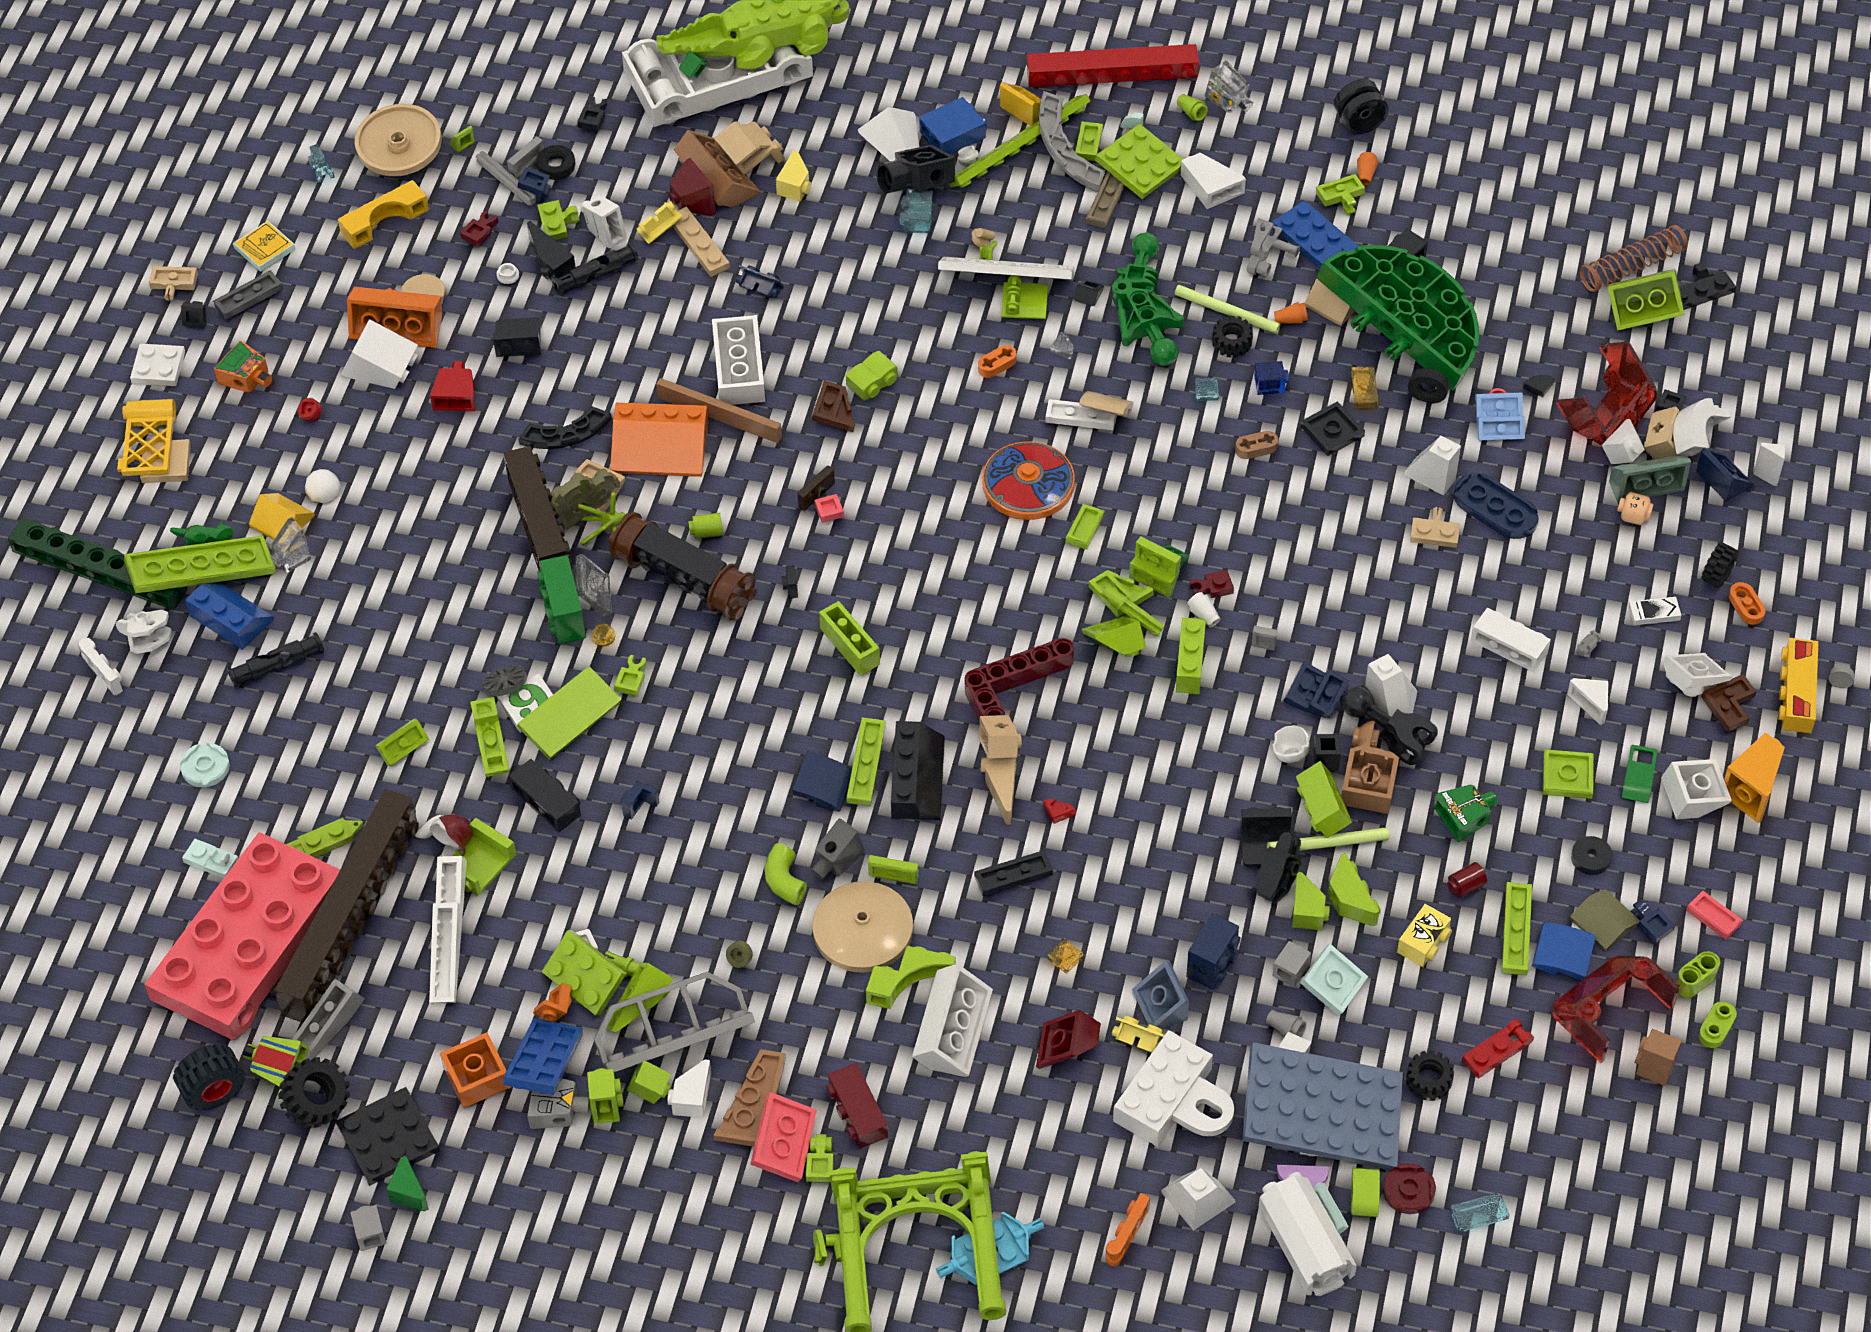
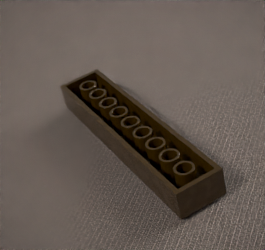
(347, 905)

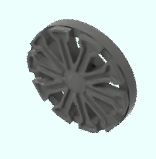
(504, 680)

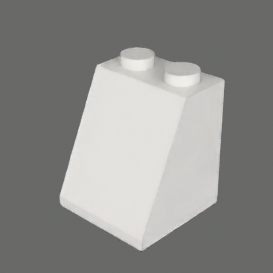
(380, 357)

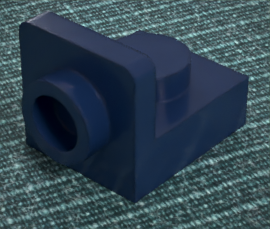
(535, 183)

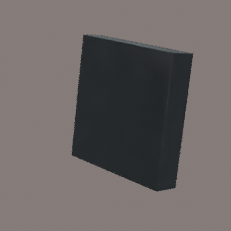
(1332, 428)

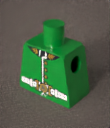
(1464, 810)

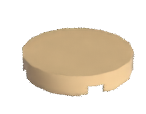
(425, 285)

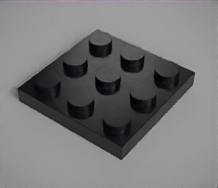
(385, 1133)

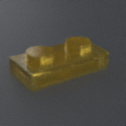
(1364, 387)

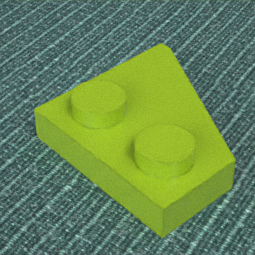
(1123, 585)

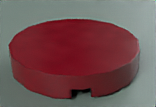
(1409, 1188)

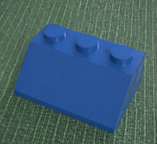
(227, 613)

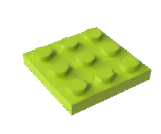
(1140, 161)

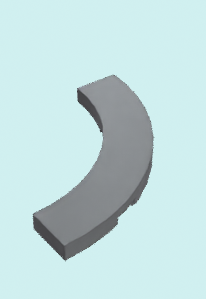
(1060, 147)

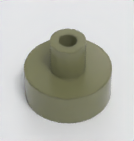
(739, 954)

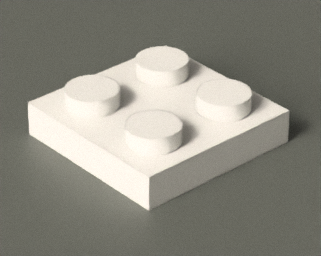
(157, 365)

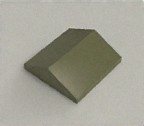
(1605, 918)

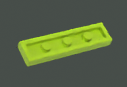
(866, 761)
(1516, 928)

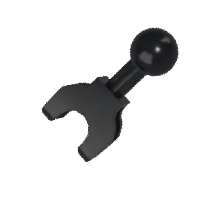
(1400, 731)

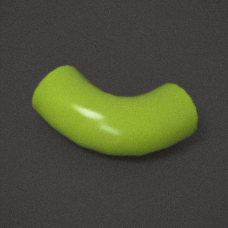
(778, 875)

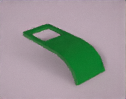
(1639, 776)

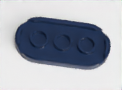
(1496, 506)

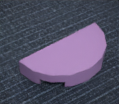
(1315, 1174)

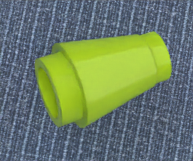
(1192, 107)

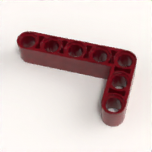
(983, 685)

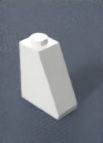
(1211, 180)
(1436, 465)

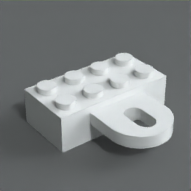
(1169, 1092)

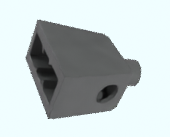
(837, 850)

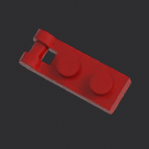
(1497, 1049)

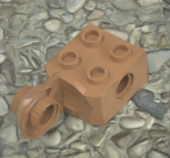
(1369, 772)

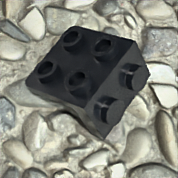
(517, 337)
(1259, 828)

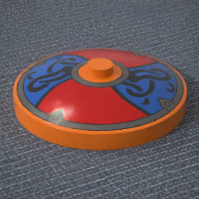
(1028, 480)

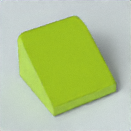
(462, 139)

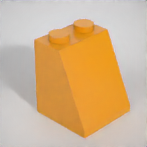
(1753, 776)

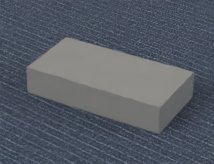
(525, 157)

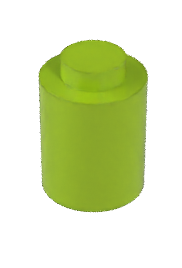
(706, 526)

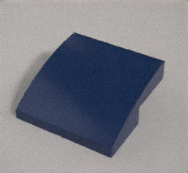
(1316, 690)
(823, 781)

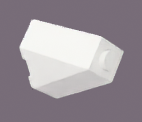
(891, 132)
(1390, 686)
(1198, 1197)

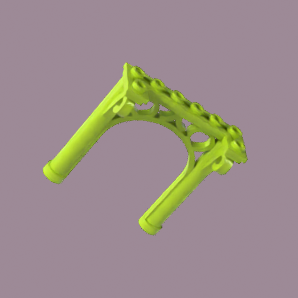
(854, 1196)

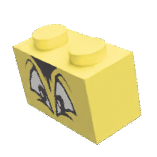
(1424, 935)

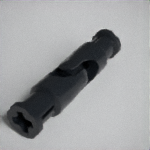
(592, 270)
(265, 664)

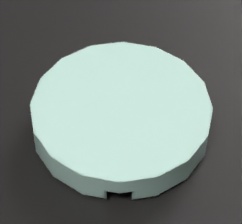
(204, 765)

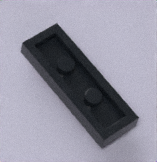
(1013, 873)

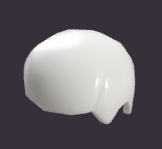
(322, 486)
(1291, 744)

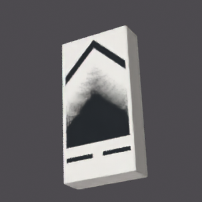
(1654, 611)

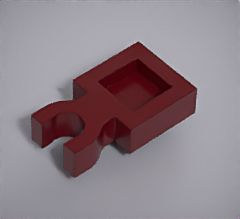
(477, 231)
(1215, 584)

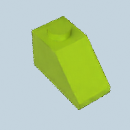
(1308, 905)

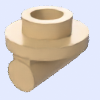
(982, 237)

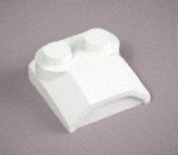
(1694, 672)

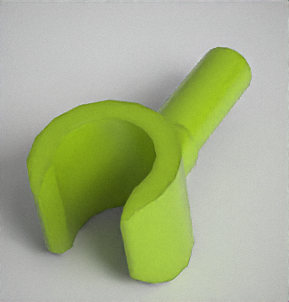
(986, 252)

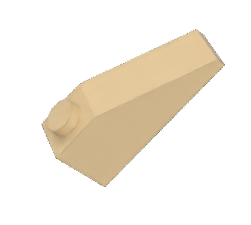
(1001, 781)

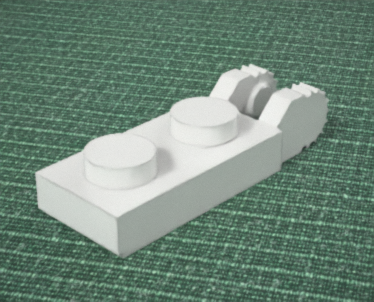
(100, 666)

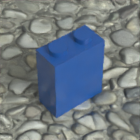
(953, 126)

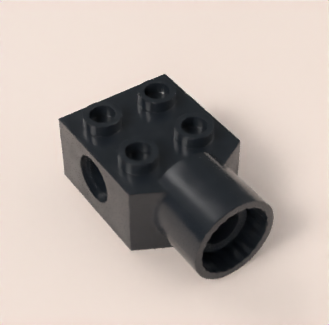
(916, 170)

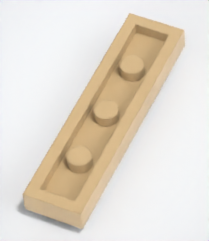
(700, 243)

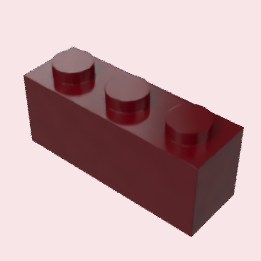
(857, 1106)

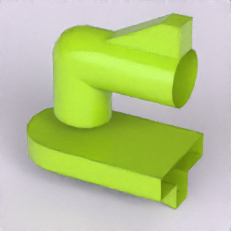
(820, 1244)

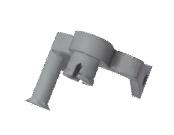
(1262, 245)

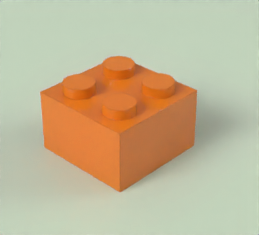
(474, 1069)

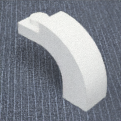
(1691, 423)

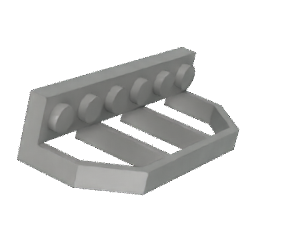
(667, 1043)

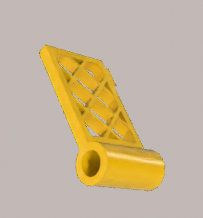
(149, 415)

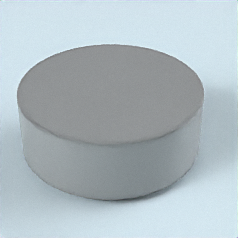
(1841, 676)

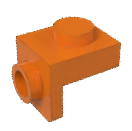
(556, 1006)

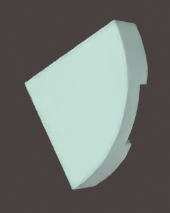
(1132, 121)

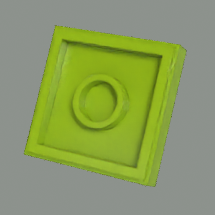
(1568, 774)

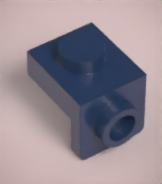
(636, 797)

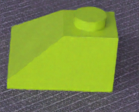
(1119, 634)

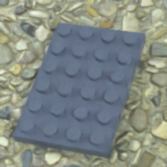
(1323, 1106)

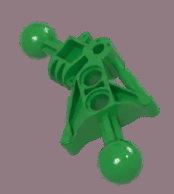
(1148, 312)

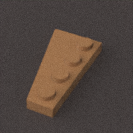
(744, 1116)

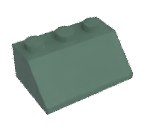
(1650, 477)

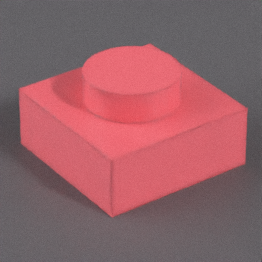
(829, 508)

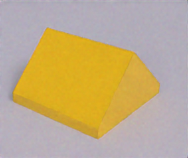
(1020, 102)
(273, 511)

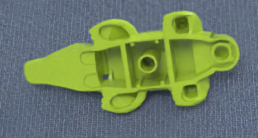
(759, 30)

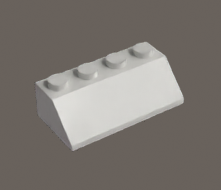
(952, 1021)

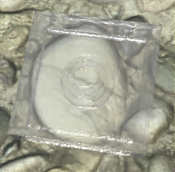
(593, 585)

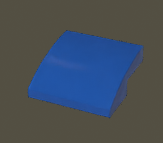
(1563, 950)

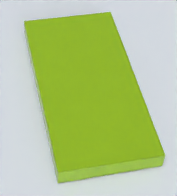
(569, 713)

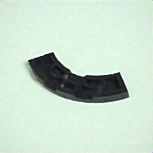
(553, 437)

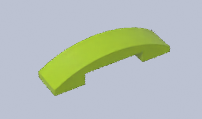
(489, 737)

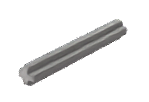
(505, 177)

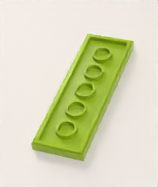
(199, 564)

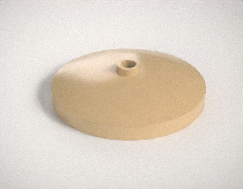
(398, 140)
(862, 926)

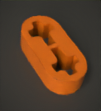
(997, 361)

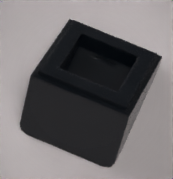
(1088, 292)

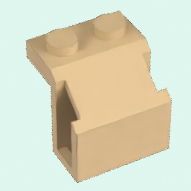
(748, 145)

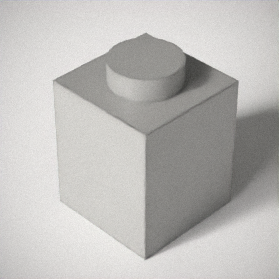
(1291, 963)
(368, 1227)

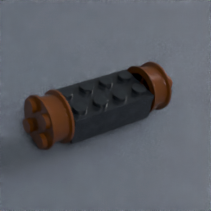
(680, 562)

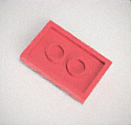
(783, 1137)

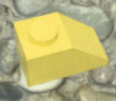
(793, 178)

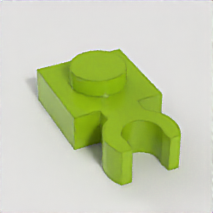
(631, 678)

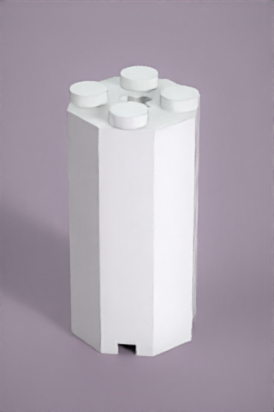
(1306, 1234)

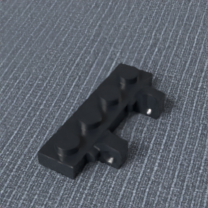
(1706, 287)

